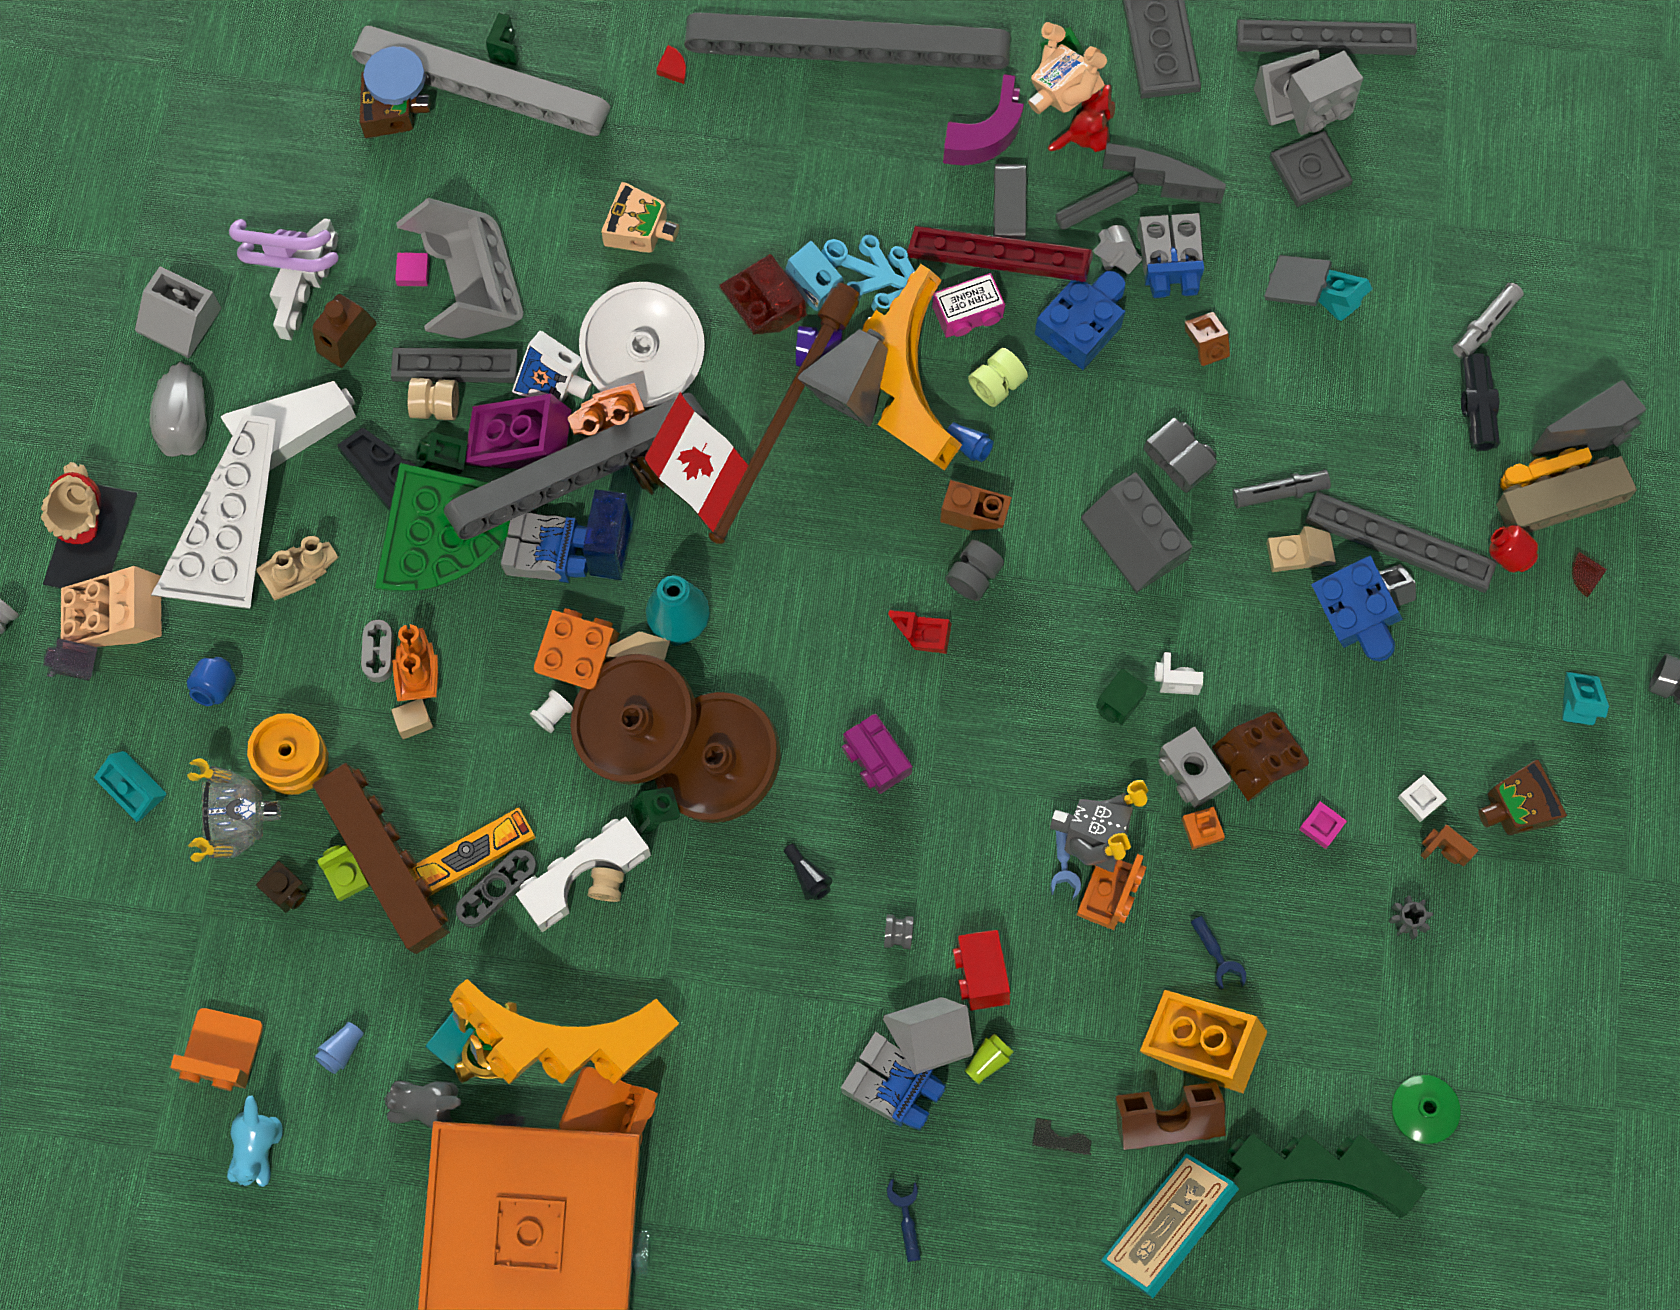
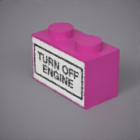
(968, 306)

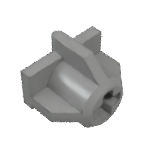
(1117, 249)

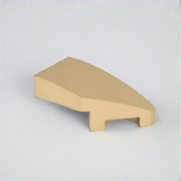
(639, 644)

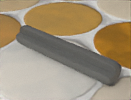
(1096, 202)

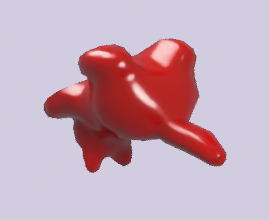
(1089, 125)

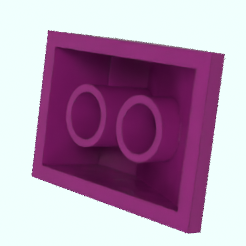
(517, 431)

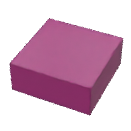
(412, 269)
(1322, 825)

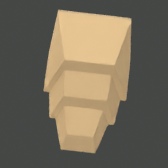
(296, 567)

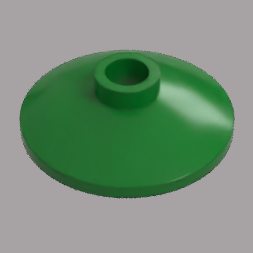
(1411, 1117)

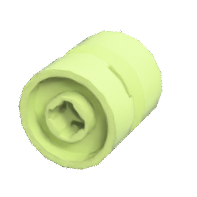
(1001, 374)

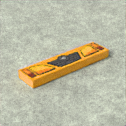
(475, 851)

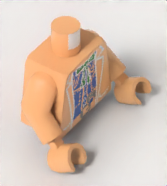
(1063, 75)

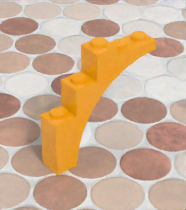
(909, 414)
(562, 1050)

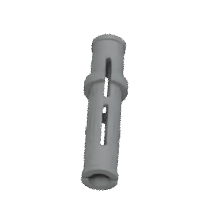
(1480, 330)

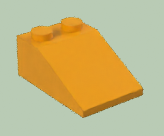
(1205, 1040)

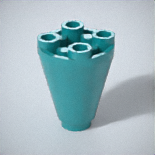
(677, 610)

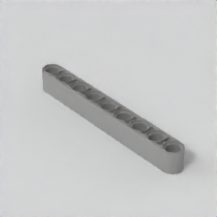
(493, 83)

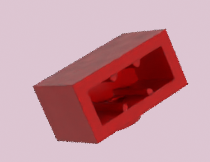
(983, 970)

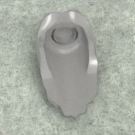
(179, 412)

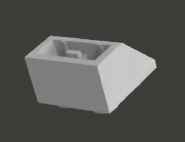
(1324, 92)
(176, 312)

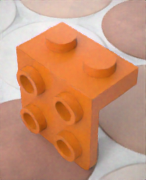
(574, 648)
(1108, 893)
(219, 1049)
(606, 1106)

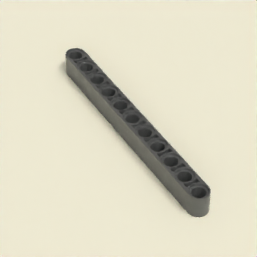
(847, 40)

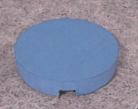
(394, 75)

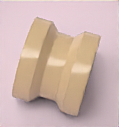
(606, 884)

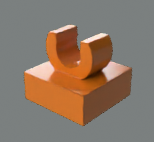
(1203, 828)

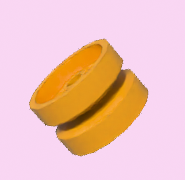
(270, 749)

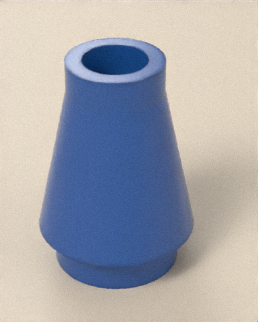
(975, 444)

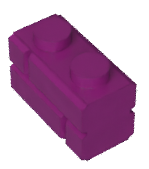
(876, 754)

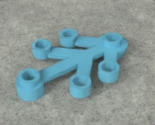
(880, 273)

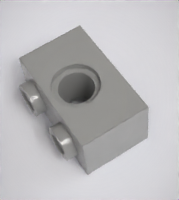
(1193, 749)

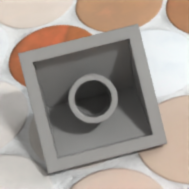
(1273, 84)
(932, 1033)

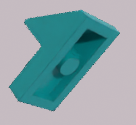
(1343, 293)
(1583, 699)

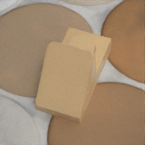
(1301, 551)

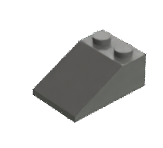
(1594, 424)

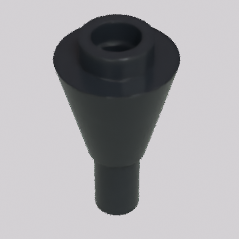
(813, 881)

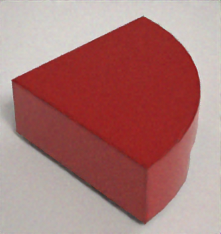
(672, 65)

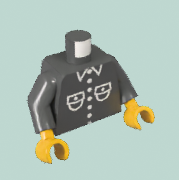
(1100, 827)

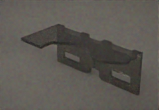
(1047, 1138)

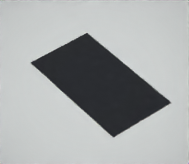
(96, 558)

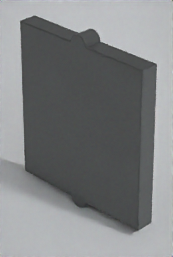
(1297, 280)

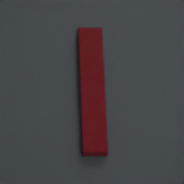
(1000, 253)

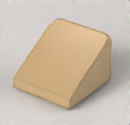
(412, 718)

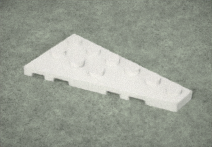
(222, 537)

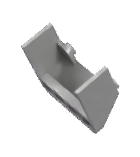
(475, 264)

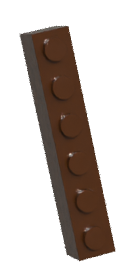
(381, 858)

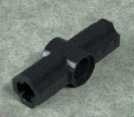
(1480, 402)

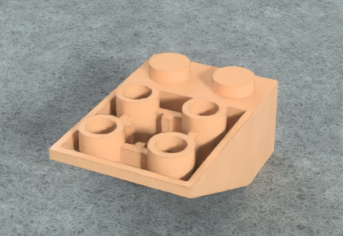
(112, 609)

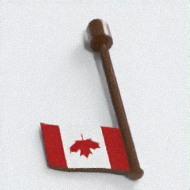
(704, 465)

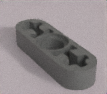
(497, 902)

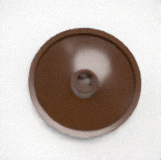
(634, 719)
(727, 761)

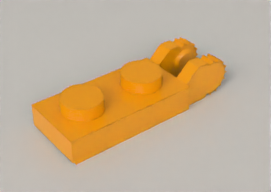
(1540, 467)

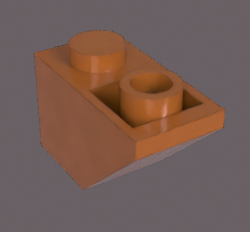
(974, 507)

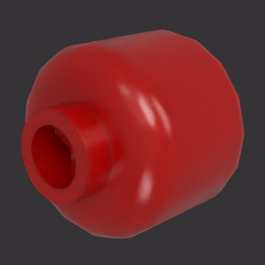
(1513, 548)

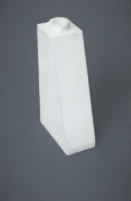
(300, 418)

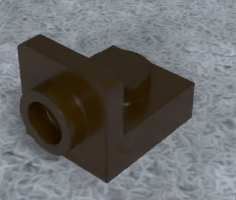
(283, 887)

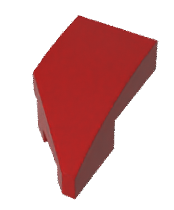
(923, 632)

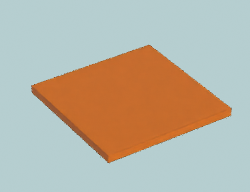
(528, 1218)

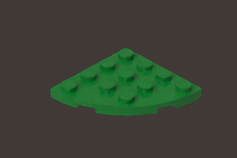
(420, 542)

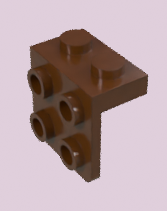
(1260, 754)

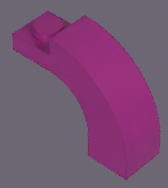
(985, 140)

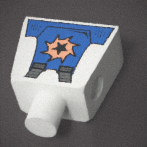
(550, 369)

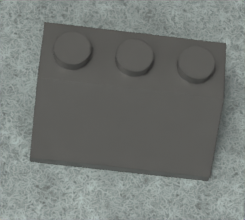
(1137, 533)

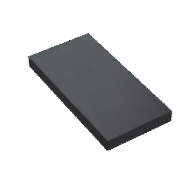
(1161, 47)

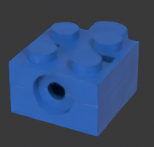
(1079, 314)
(1360, 608)

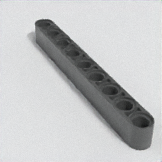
(558, 473)

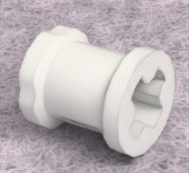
(551, 711)

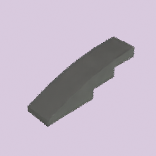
(1175, 177)

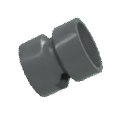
(972, 574)
(1666, 678)

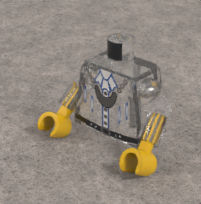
(230, 812)

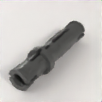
(1294, 486)

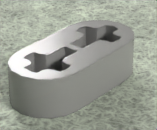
(385, 651)

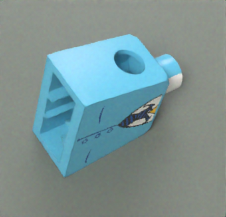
(812, 275)

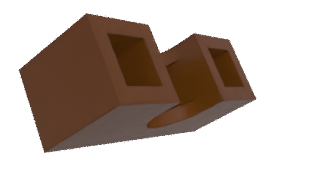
(1195, 1118)

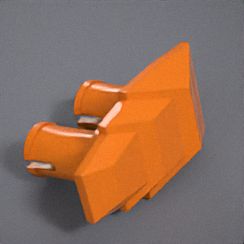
(606, 410)
(415, 666)

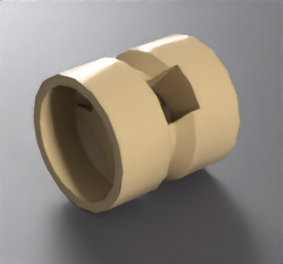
(431, 398)

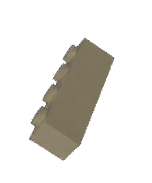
(1567, 495)

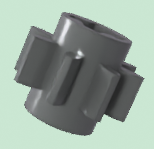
(1415, 910)

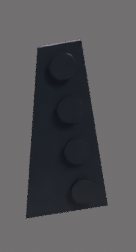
(373, 462)

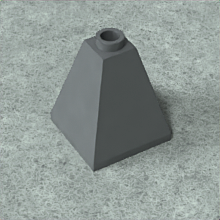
(850, 375)

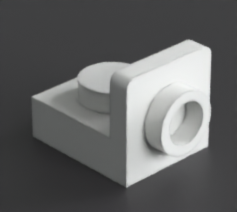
(1178, 681)

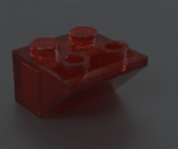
(765, 297)

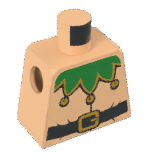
(637, 221)

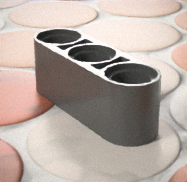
(1010, 201)

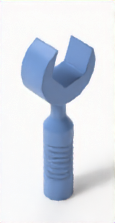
(1064, 875)

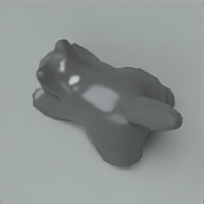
(421, 1103)

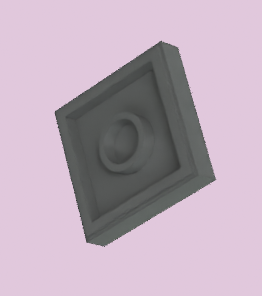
(1310, 169)

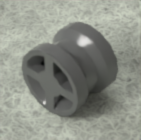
(898, 931)

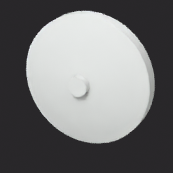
(642, 338)

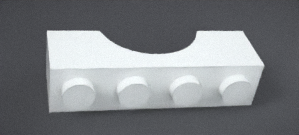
(615, 848)

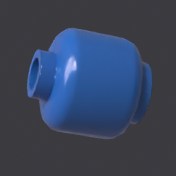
(211, 681)

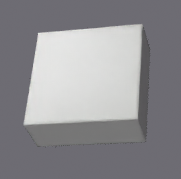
(1422, 798)

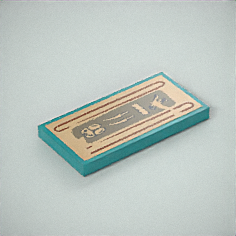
(1169, 1225)

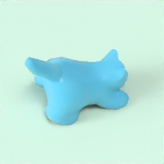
(252, 1139)

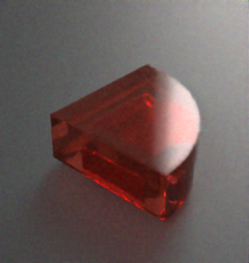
(1586, 573)

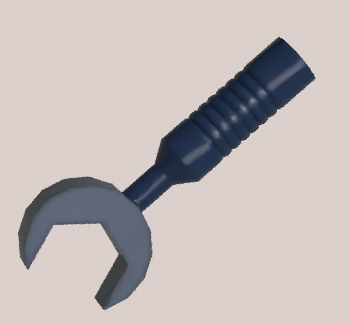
(1215, 950)
(907, 1224)

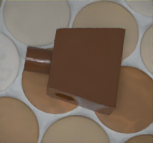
(343, 326)

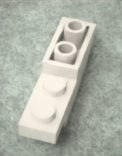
(293, 286)

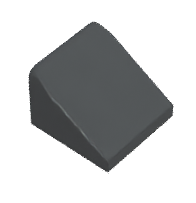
(1399, 584)

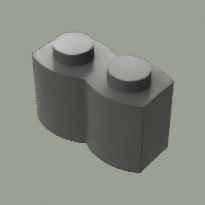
(1180, 454)

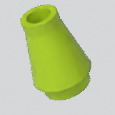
(988, 1059)

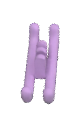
(280, 247)

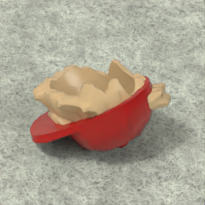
(72, 506)

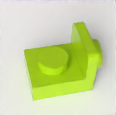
(342, 872)

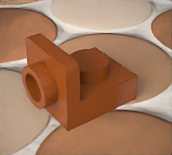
(1209, 338)
(1453, 846)

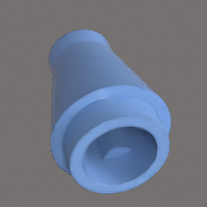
(338, 1049)

